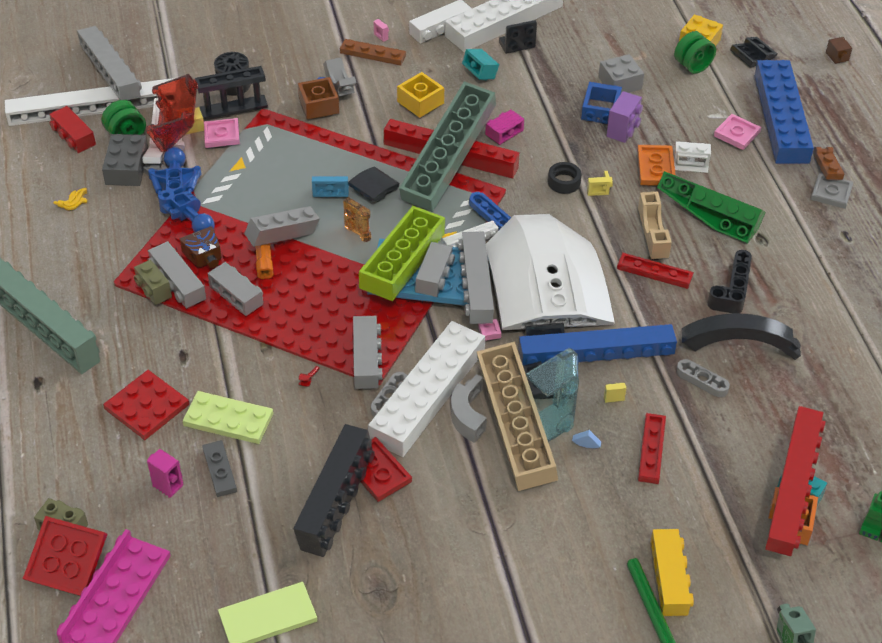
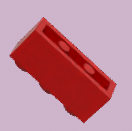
(72, 129)

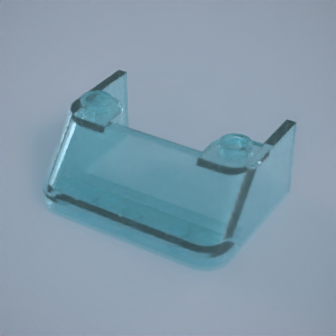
(559, 377)

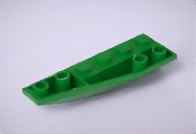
(713, 208)

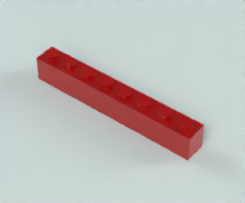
(480, 156)
(794, 482)

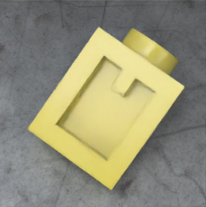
(599, 185)

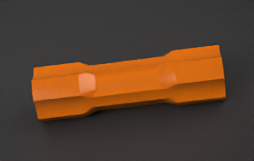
(264, 261)

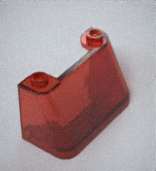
(176, 111)

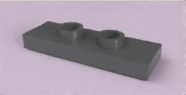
(219, 468)

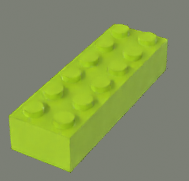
(401, 253)

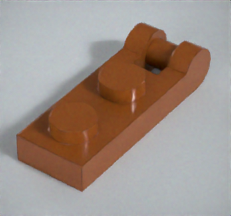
(828, 163)

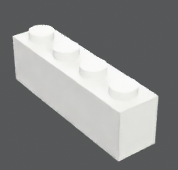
(433, 23)

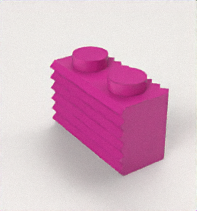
(504, 126)
(165, 472)

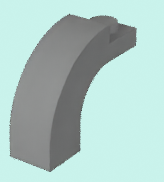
(335, 70)
(465, 419)

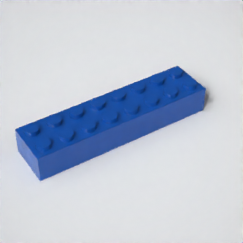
(783, 112)

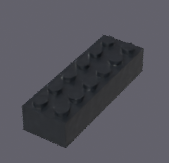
(334, 491)

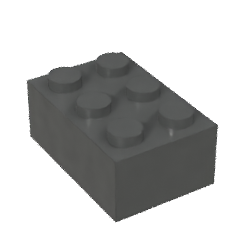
(124, 160)

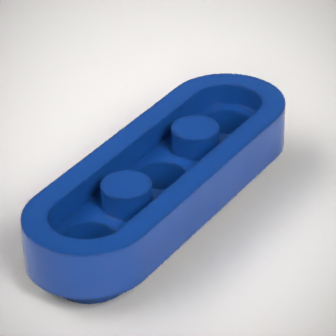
(487, 207)

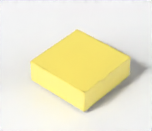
(614, 392)

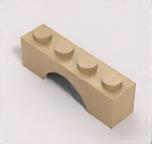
(657, 238)

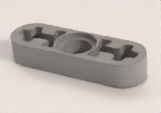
(701, 371)
(390, 387)

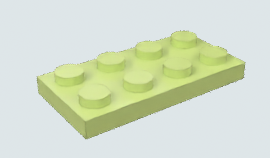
(228, 417)

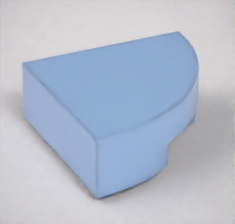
(586, 439)

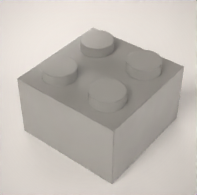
(622, 72)

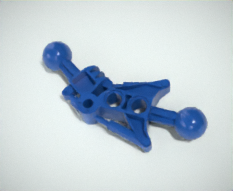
(177, 187)

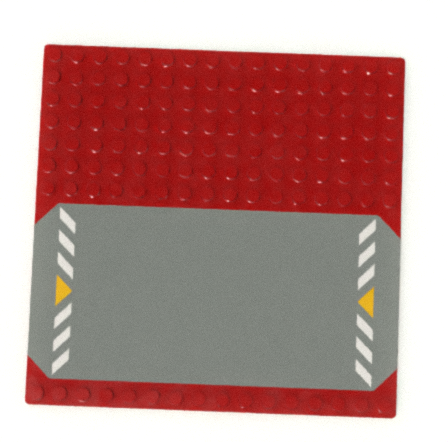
(316, 275)

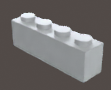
(281, 226)
(182, 280)
(366, 352)

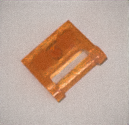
(357, 218)

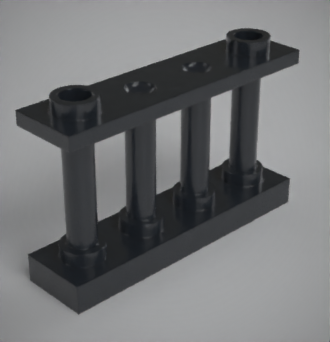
(229, 80)

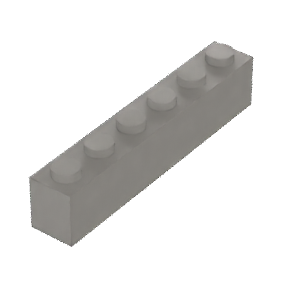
(477, 278)

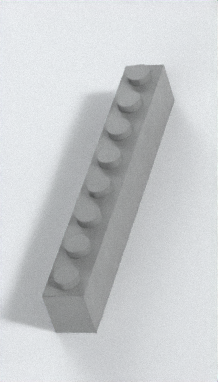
(109, 63)

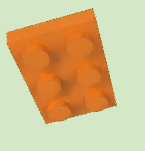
(653, 162)

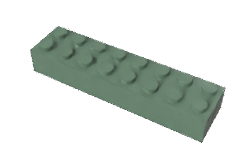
(448, 146)
(47, 320)

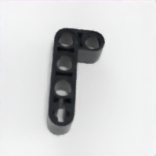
(732, 298)

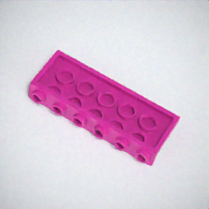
(114, 592)

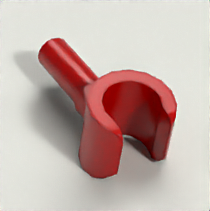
(305, 380)

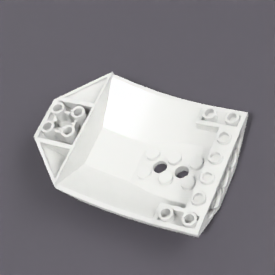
(523, 285)

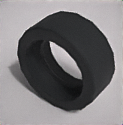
(564, 168)

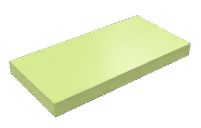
(268, 615)

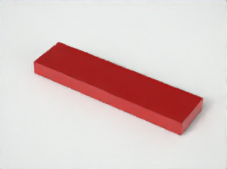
(655, 270)
(652, 448)

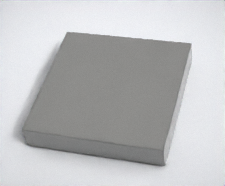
(832, 191)

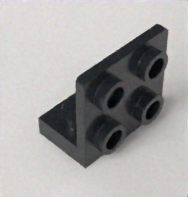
(519, 37)

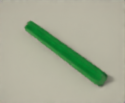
(650, 601)

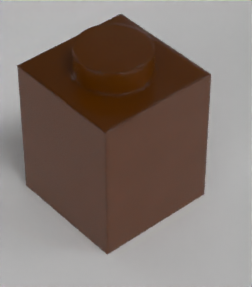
(838, 50)

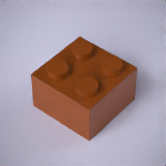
(318, 98)

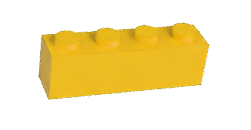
(670, 572)

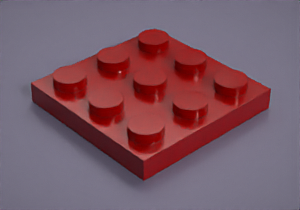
(146, 404)
(65, 556)

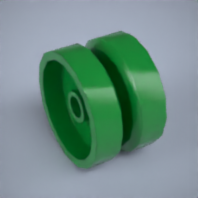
(695, 52)
(123, 118)

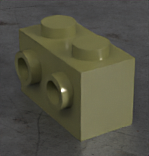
(152, 282)
(60, 511)

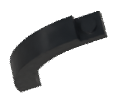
(741, 326)

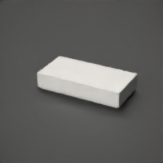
(153, 156)

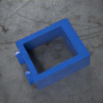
(599, 92)

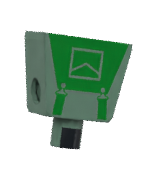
(794, 625)

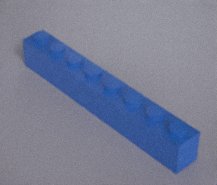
(600, 344)

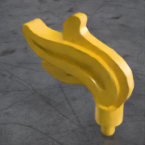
(74, 201)

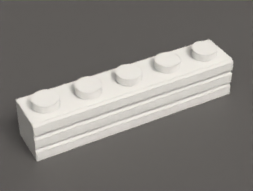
(489, 229)

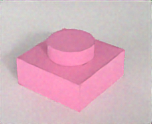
(381, 30)
(490, 330)

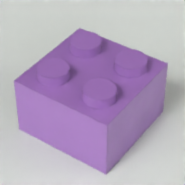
(624, 117)

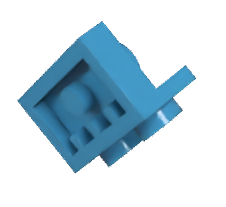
(330, 186)

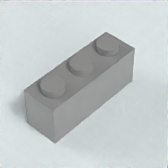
(434, 269)
(235, 288)

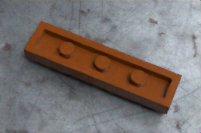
(372, 52)

